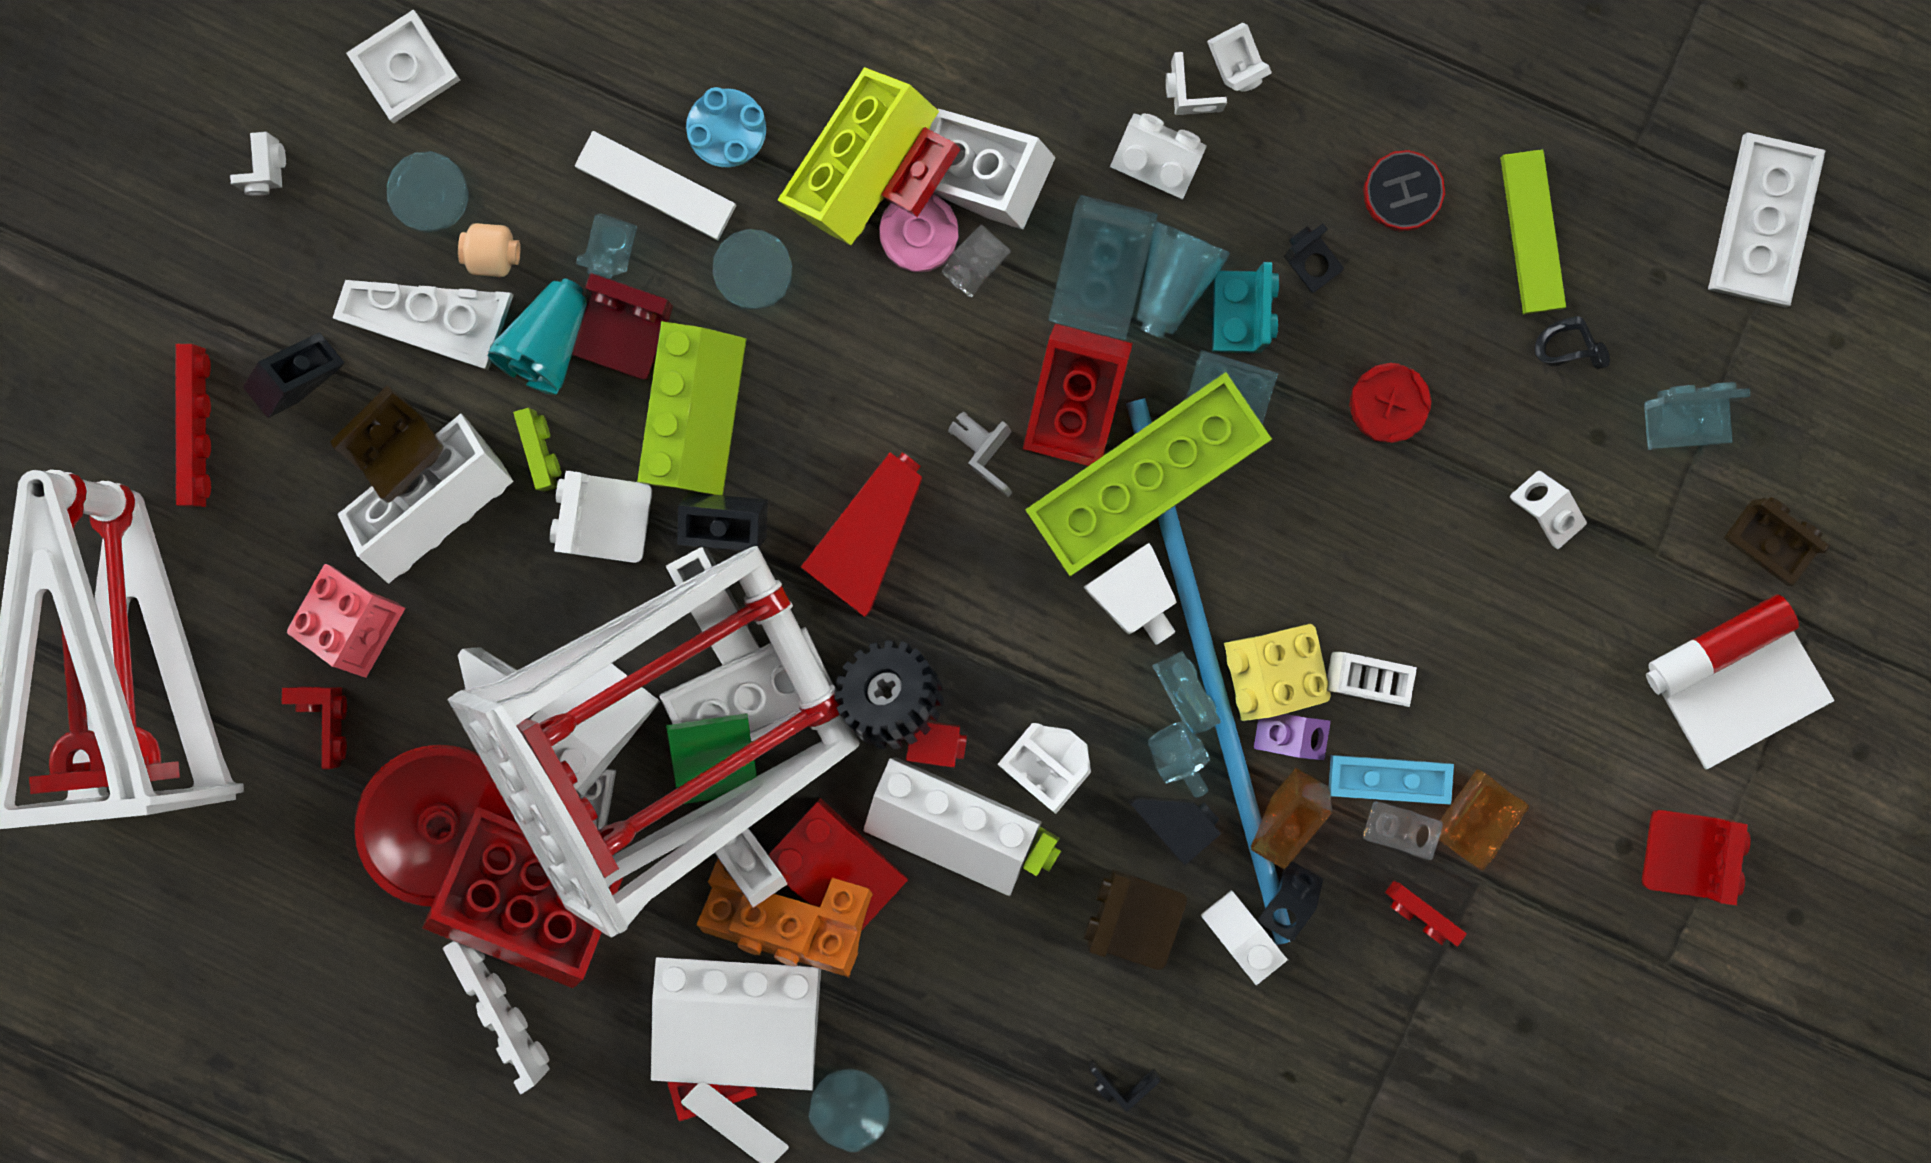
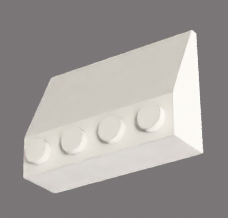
(734, 1023)

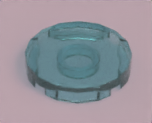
(427, 191)
(752, 269)

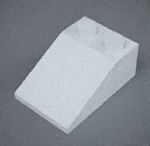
(994, 171)
(602, 736)

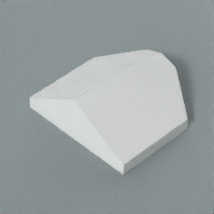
(1048, 763)

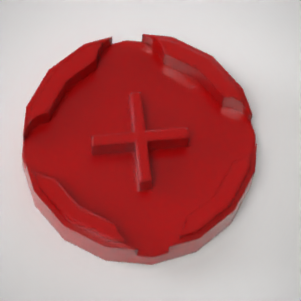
(1390, 403)

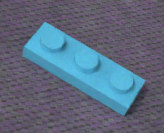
(1391, 779)

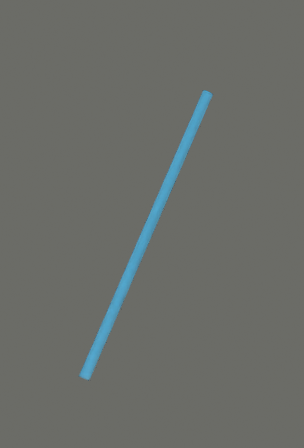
(1214, 686)

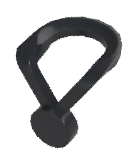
(1597, 351)

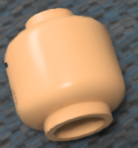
(488, 250)

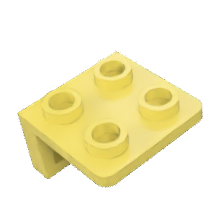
(1277, 672)

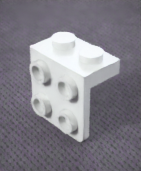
(601, 517)

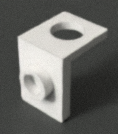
(1176, 88)
(1555, 511)

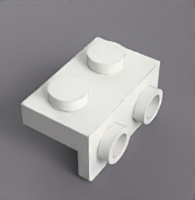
(1158, 154)

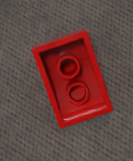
(1077, 395)
(829, 848)

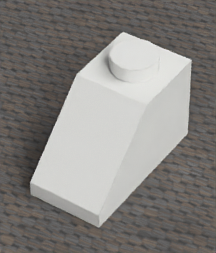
(1244, 937)

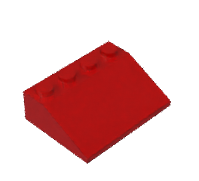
(507, 906)

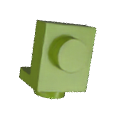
(1042, 852)

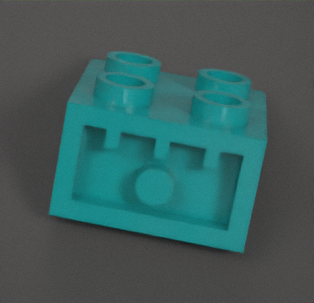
(1244, 310)

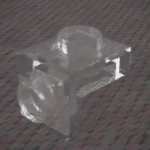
(975, 260)

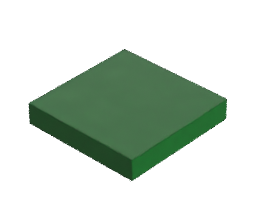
(705, 743)

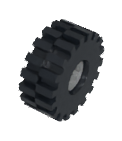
(913, 691)

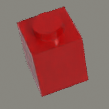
(938, 746)

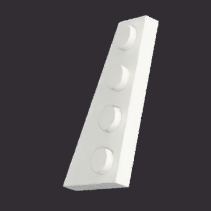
(432, 318)
(496, 1014)

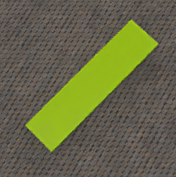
(1533, 231)

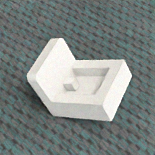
(1238, 58)
(267, 161)

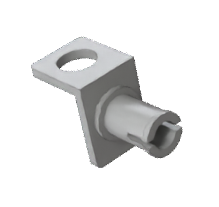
(983, 444)

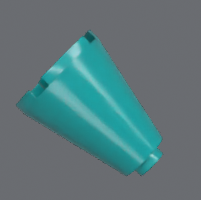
(542, 337)

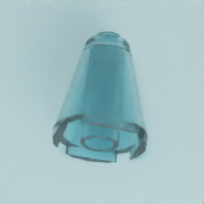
(1175, 278)

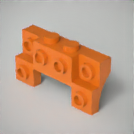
(786, 927)

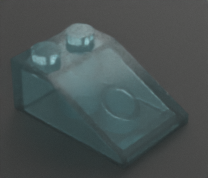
(1102, 267)

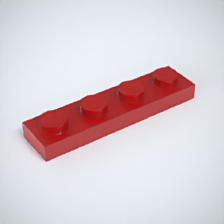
(191, 413)

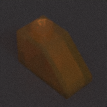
(1292, 818)

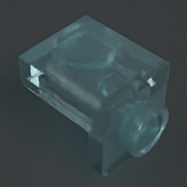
(608, 246)

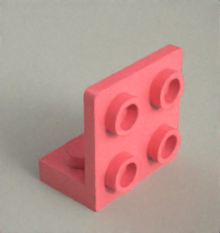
(344, 622)

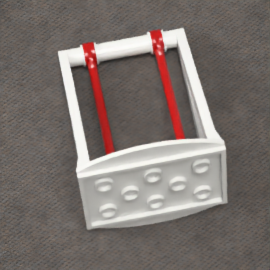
(103, 736)
(542, 788)

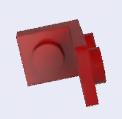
(333, 711)

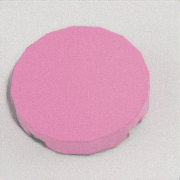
(919, 241)

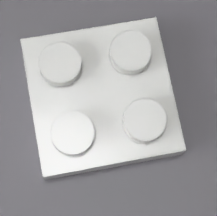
(403, 66)

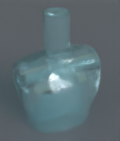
(1179, 756)

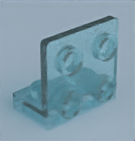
(1690, 417)

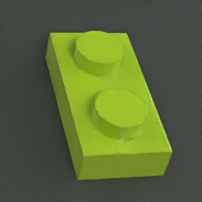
(542, 465)

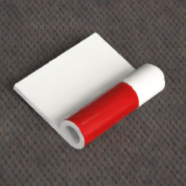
(1740, 681)

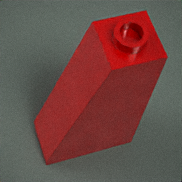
(863, 539)

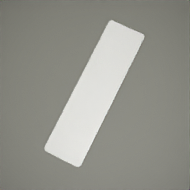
(734, 1123)

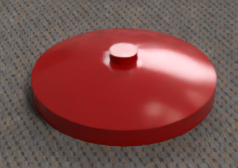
(417, 816)

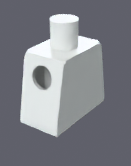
(1136, 594)

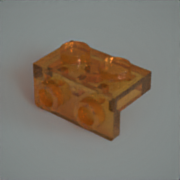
(1481, 819)

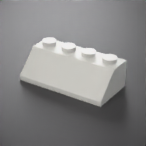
(434, 505)
(951, 825)

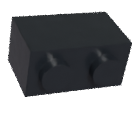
(722, 521)

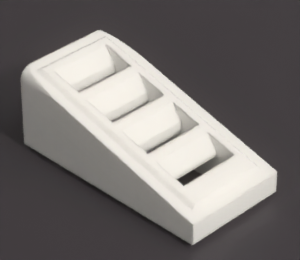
(1345, 675)

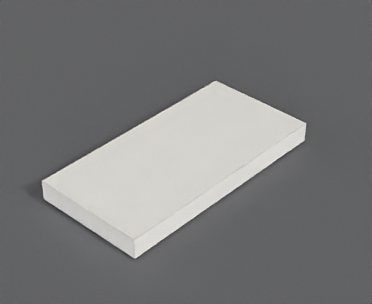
(1766, 220)
(747, 685)

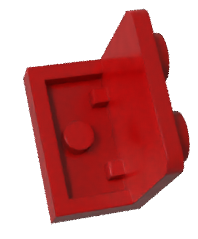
(1696, 856)

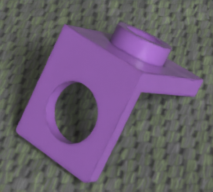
(1292, 736)

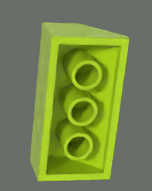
(691, 409)

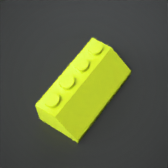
(858, 155)

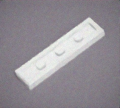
(655, 185)

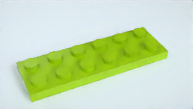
(1148, 474)

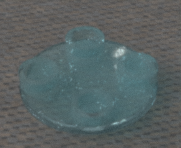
(849, 1109)

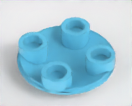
(726, 127)

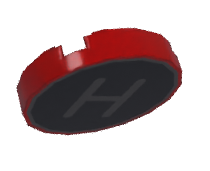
(1404, 190)

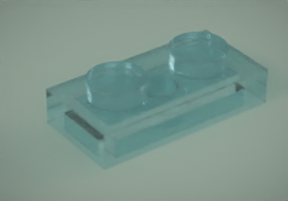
(1186, 692)

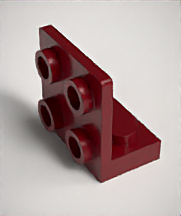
(621, 327)

